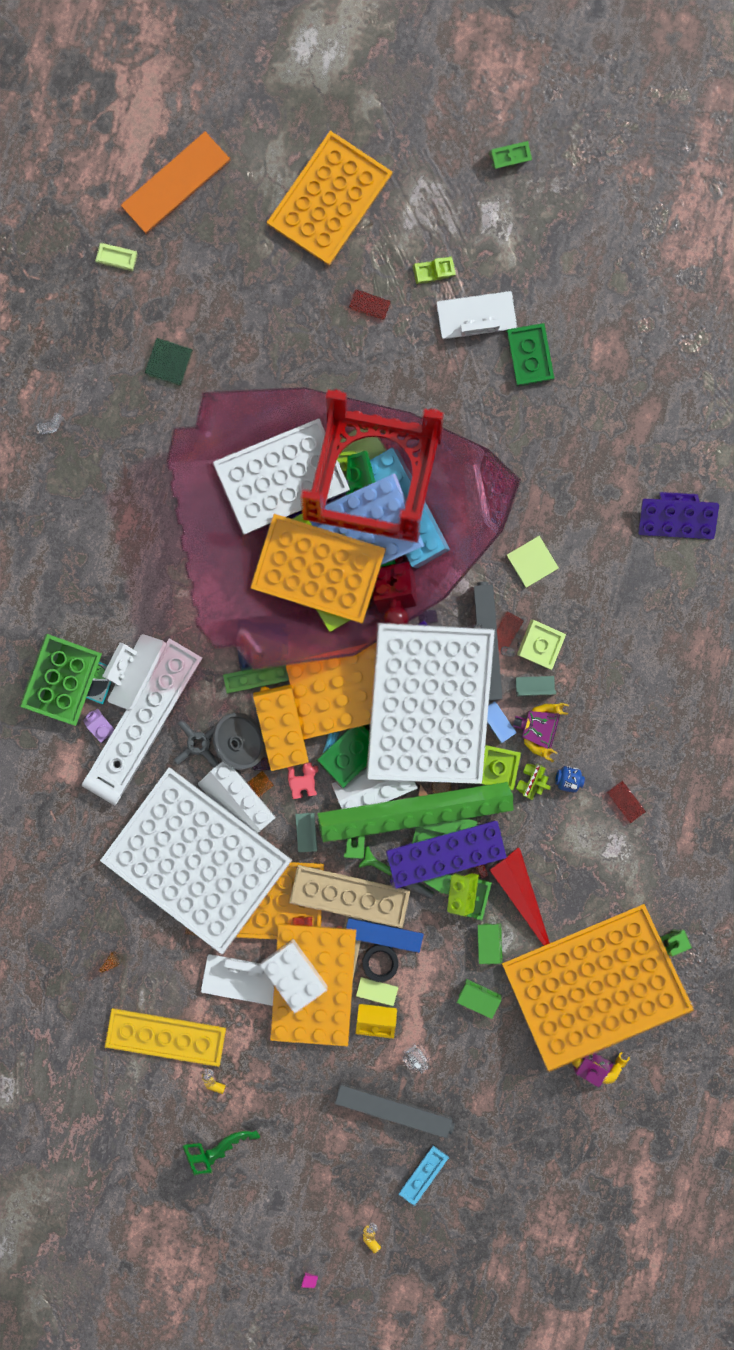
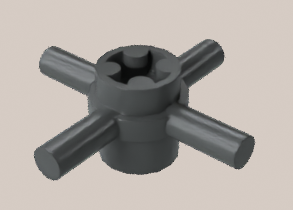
(197, 751)

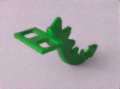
(211, 1155)

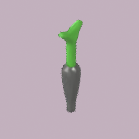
(370, 860)

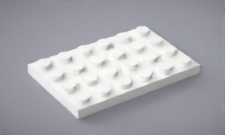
(273, 475)

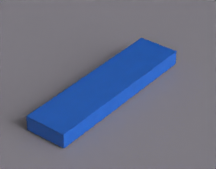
(386, 935)

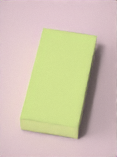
(116, 257)
(377, 991)

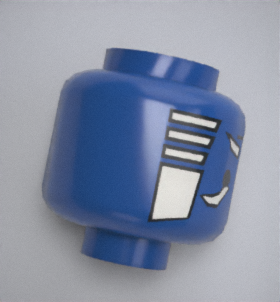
(569, 779)

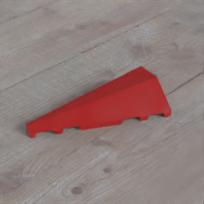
(514, 880)

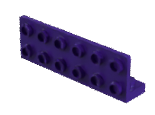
(445, 854)

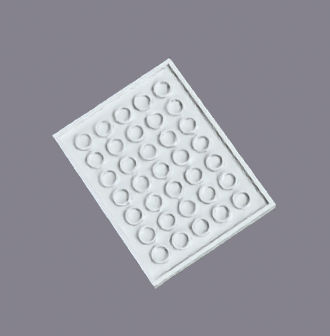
(430, 703)
(196, 860)

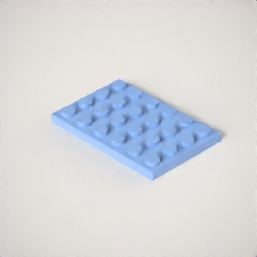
(379, 502)

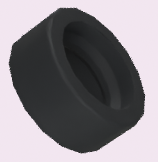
(365, 963)

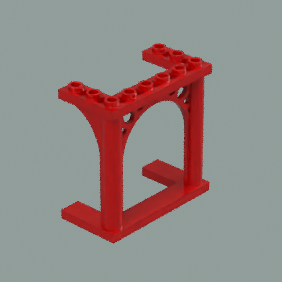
(338, 419)

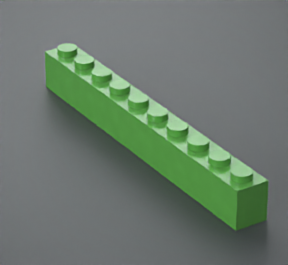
(415, 811)

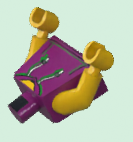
(540, 728)
(599, 1069)

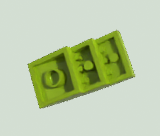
(500, 766)

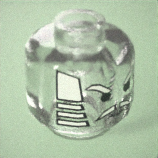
(416, 1058)

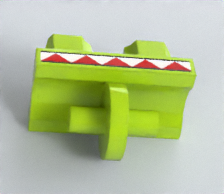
(530, 788)

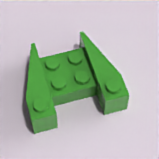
(425, 832)

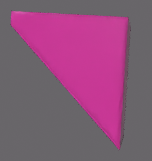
(309, 1280)

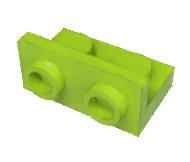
(462, 894)

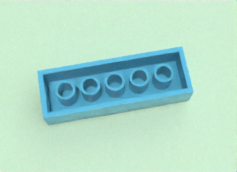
(434, 543)

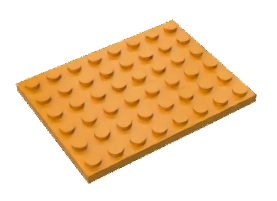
(597, 987)

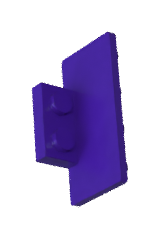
(678, 516)

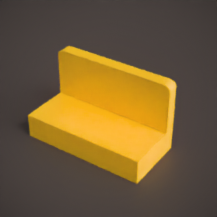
(376, 1021)

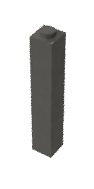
(486, 615)
(394, 1110)

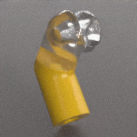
(210, 1083)
(369, 1235)

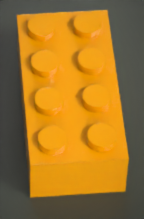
(280, 727)

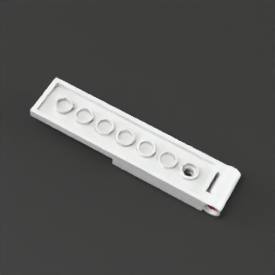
(142, 724)

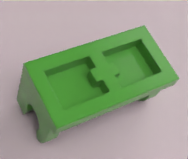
(510, 155)
(355, 849)
(481, 899)
(677, 942)
(490, 943)
(479, 998)

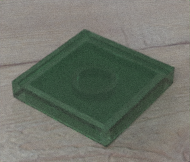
(168, 361)

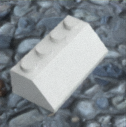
(366, 791)
(236, 796)

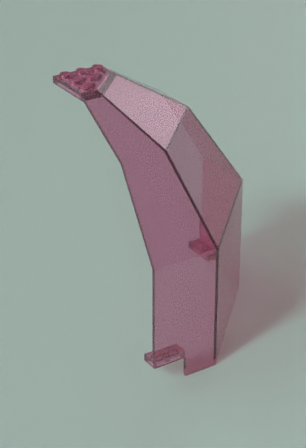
(466, 494)

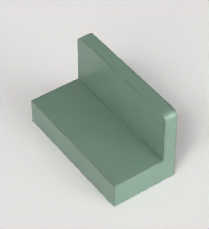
(535, 686)
(306, 832)

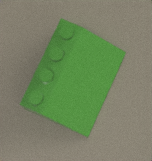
(60, 679)

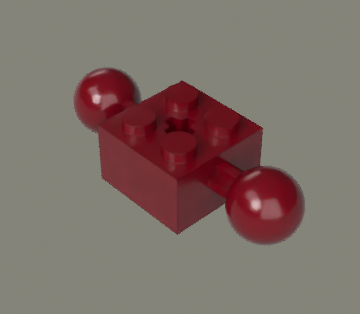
(395, 591)

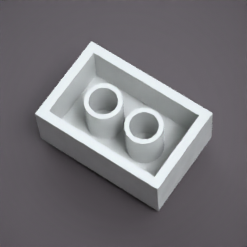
(294, 975)

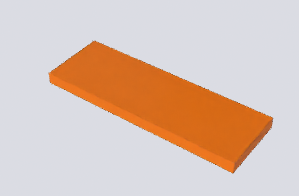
(175, 182)

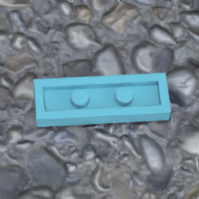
(423, 1175)

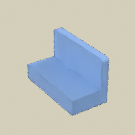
(499, 723)

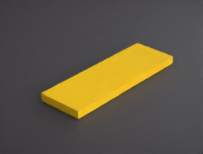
(165, 1037)

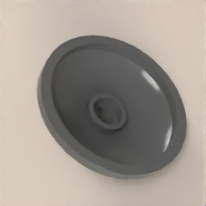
(245, 736)

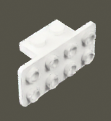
(131, 670)

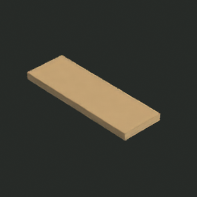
(349, 896)

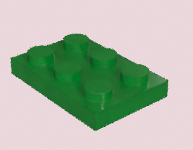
(530, 354)
(346, 755)

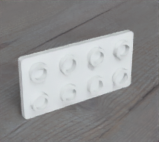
(476, 315)
(237, 980)

